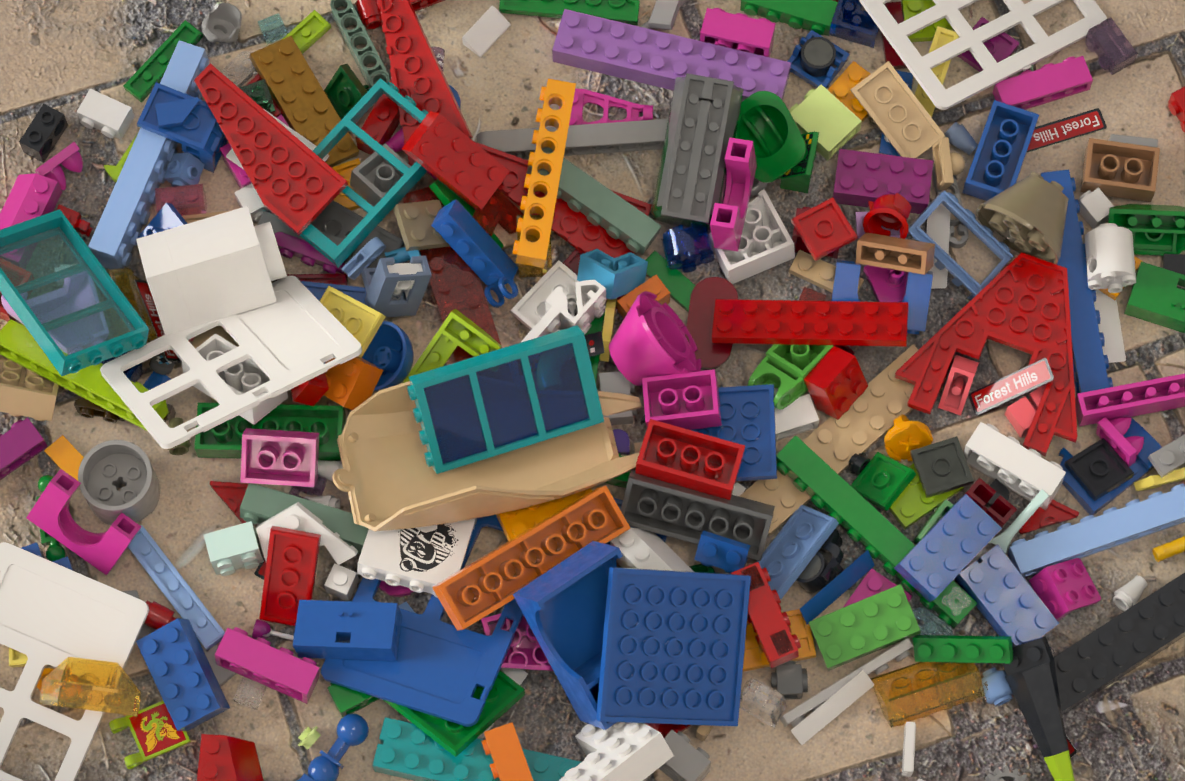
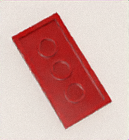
(288, 573)

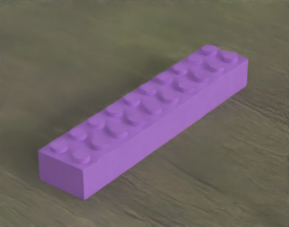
(660, 57)

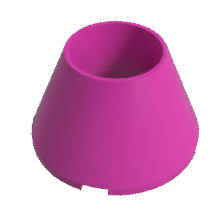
(652, 342)

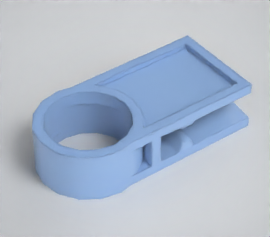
(364, 258)

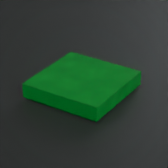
(883, 481)

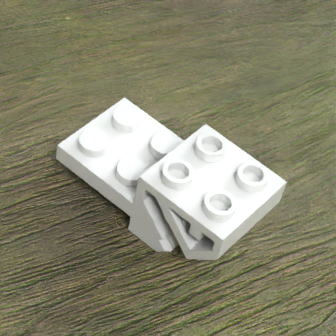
(589, 301)

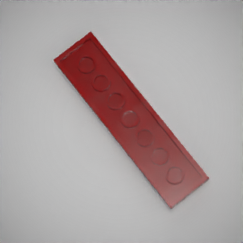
(810, 322)

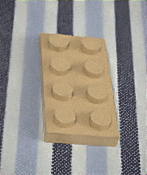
(897, 112)

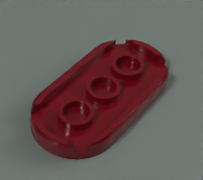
(701, 320)

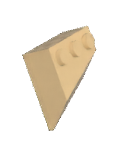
(26, 392)

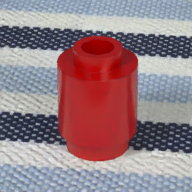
(369, 13)
(158, 615)

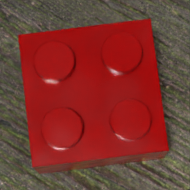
(836, 382)

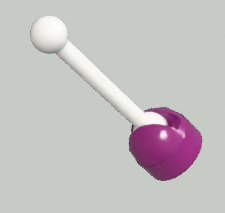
(263, 630)

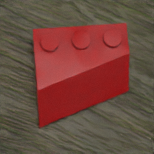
(228, 759)

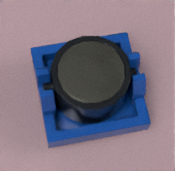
(817, 60)

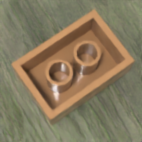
(1120, 169)

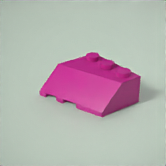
(524, 649)

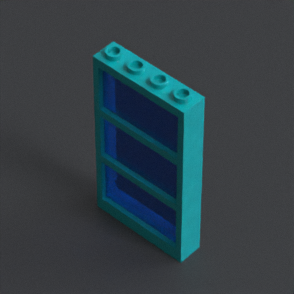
(505, 399)

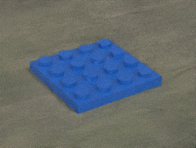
(749, 421)

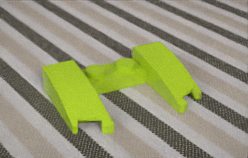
(454, 332)

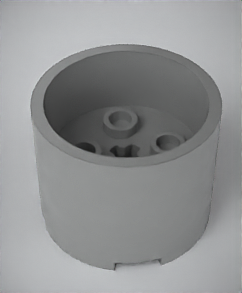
(108, 468)

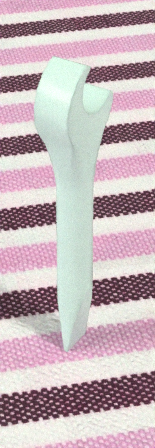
(1005, 537)

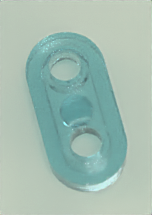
(933, 624)

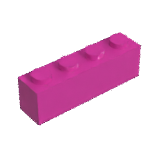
(1045, 84)

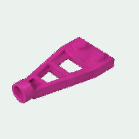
(585, 96)

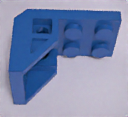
(199, 133)

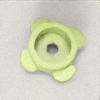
(308, 737)

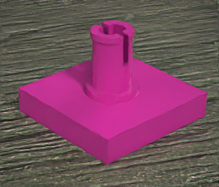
(886, 283)

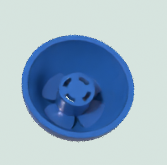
(392, 353)

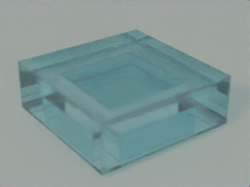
(272, 28)

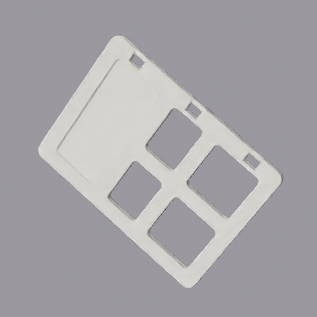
(282, 338)
(53, 617)

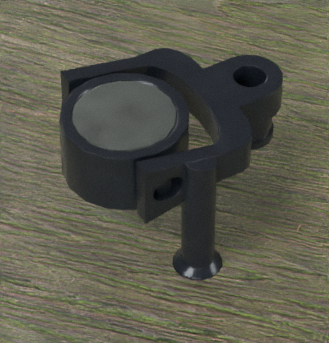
(820, 571)

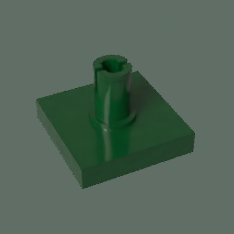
(345, 90)

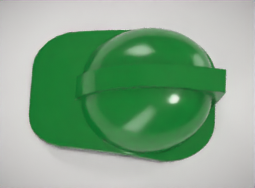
(774, 134)

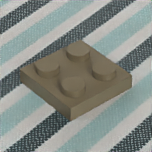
(416, 222)

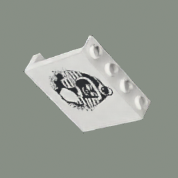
(417, 555)

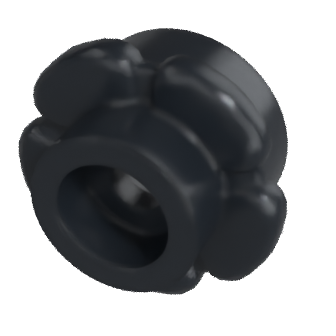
(858, 463)

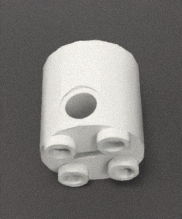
(1110, 258)

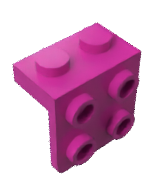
(1065, 587)

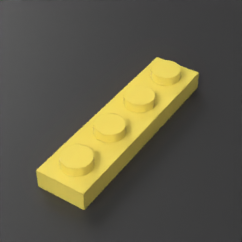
(941, 38)

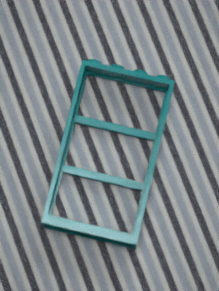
(376, 214)

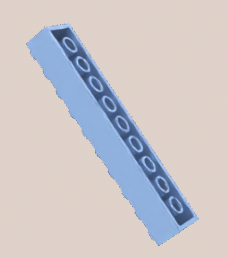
(144, 170)

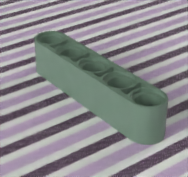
(359, 36)

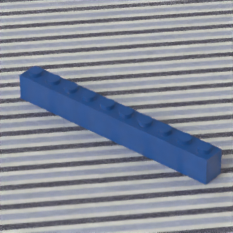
(1087, 341)

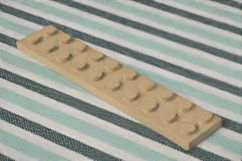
(840, 439)

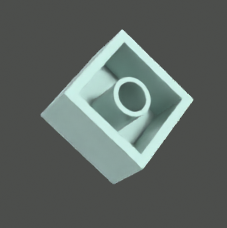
(233, 548)

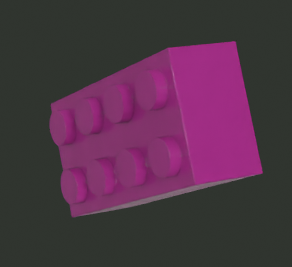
(869, 175)

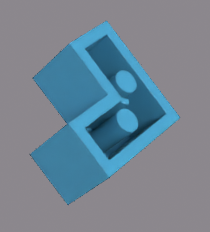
(616, 274)

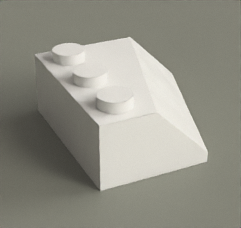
(762, 242)

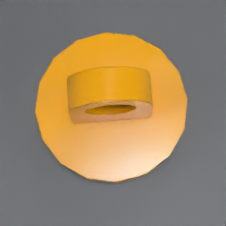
(906, 436)

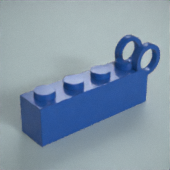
(477, 250)

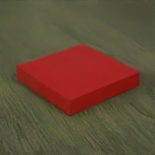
(824, 229)

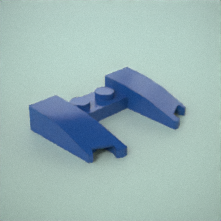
(1140, 468)

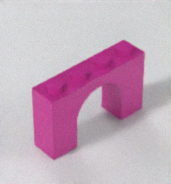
(729, 217)
(53, 516)

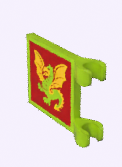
(152, 732)

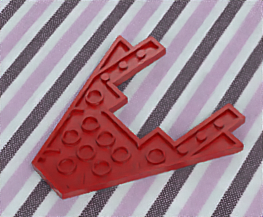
(1020, 309)

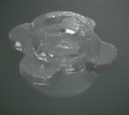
(956, 608)

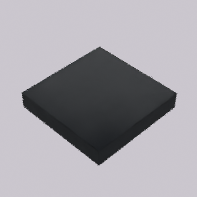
(1099, 469)

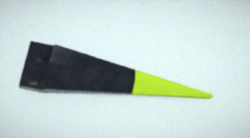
(1037, 693)

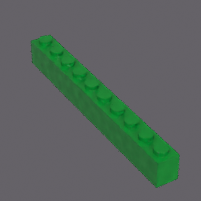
(858, 517)

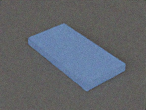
(796, 547)

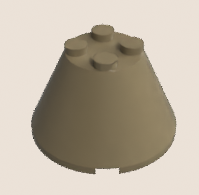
(1029, 217)

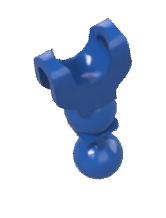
(351, 732)

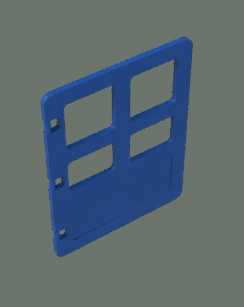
(435, 662)

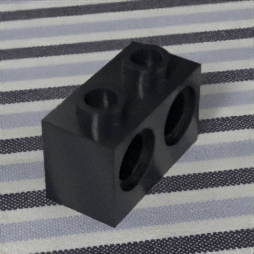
(43, 133)

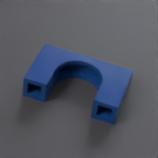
(916, 293)

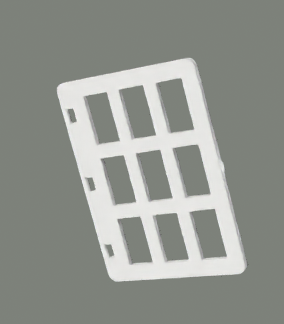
(973, 41)

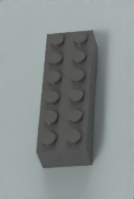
(687, 512)

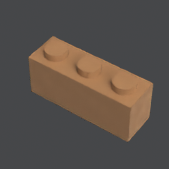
(895, 253)

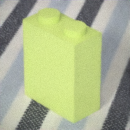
(829, 117)

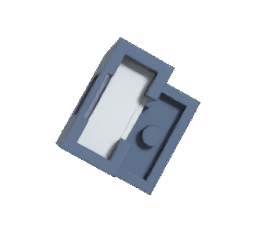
(397, 287)

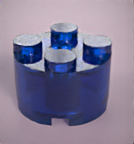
(687, 247)

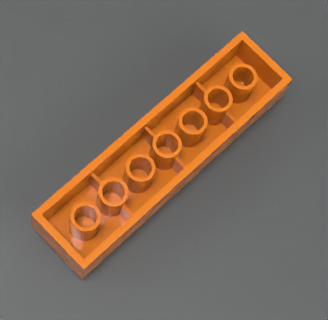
(501, 573)

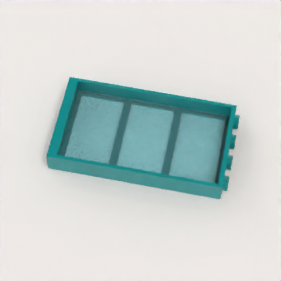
(65, 295)

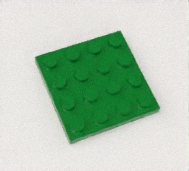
(456, 736)

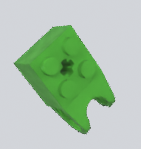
(786, 369)

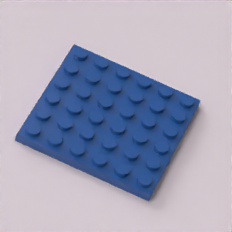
(673, 647)

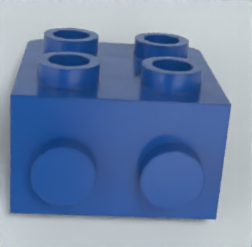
(721, 552)

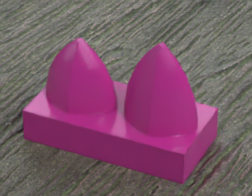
(69, 158)
(1113, 433)

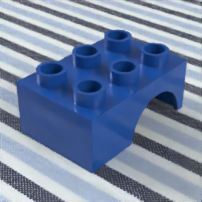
(568, 621)

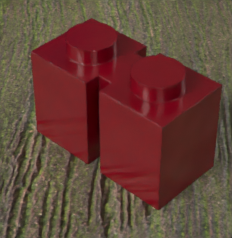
(999, 511)

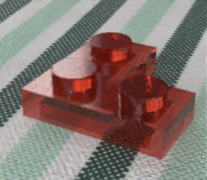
(498, 211)

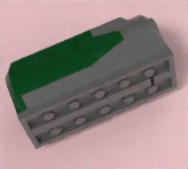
(694, 150)

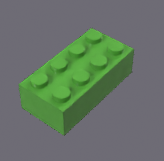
(864, 627)

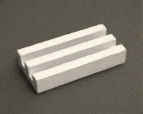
(908, 749)

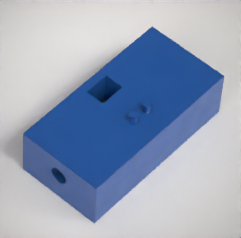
(347, 630)

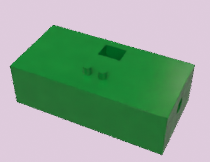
(1158, 297)

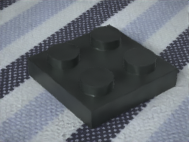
(941, 467)

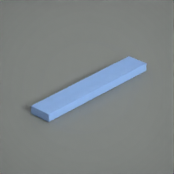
(175, 589)

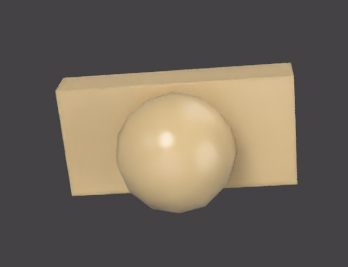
(946, 163)

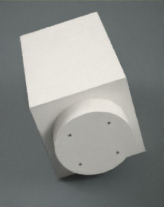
(211, 269)

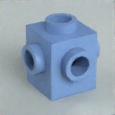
(184, 170)

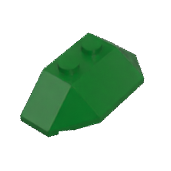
(1154, 227)

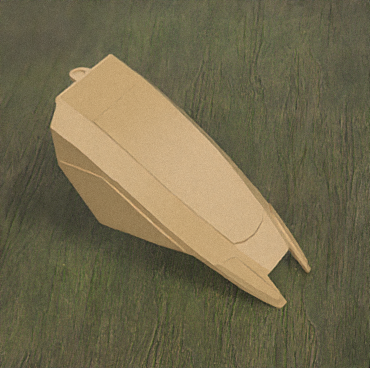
(397, 490)

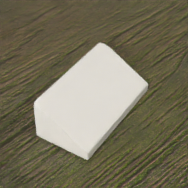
(485, 31)

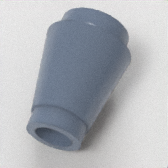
(961, 138)

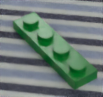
(963, 649)

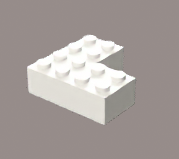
(619, 753)

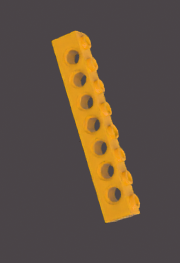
(536, 252)

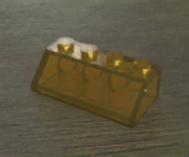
(926, 689)

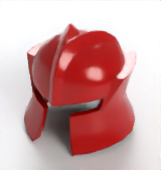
(889, 212)

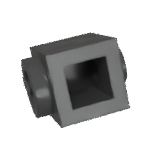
(790, 680)

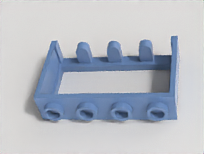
(980, 231)

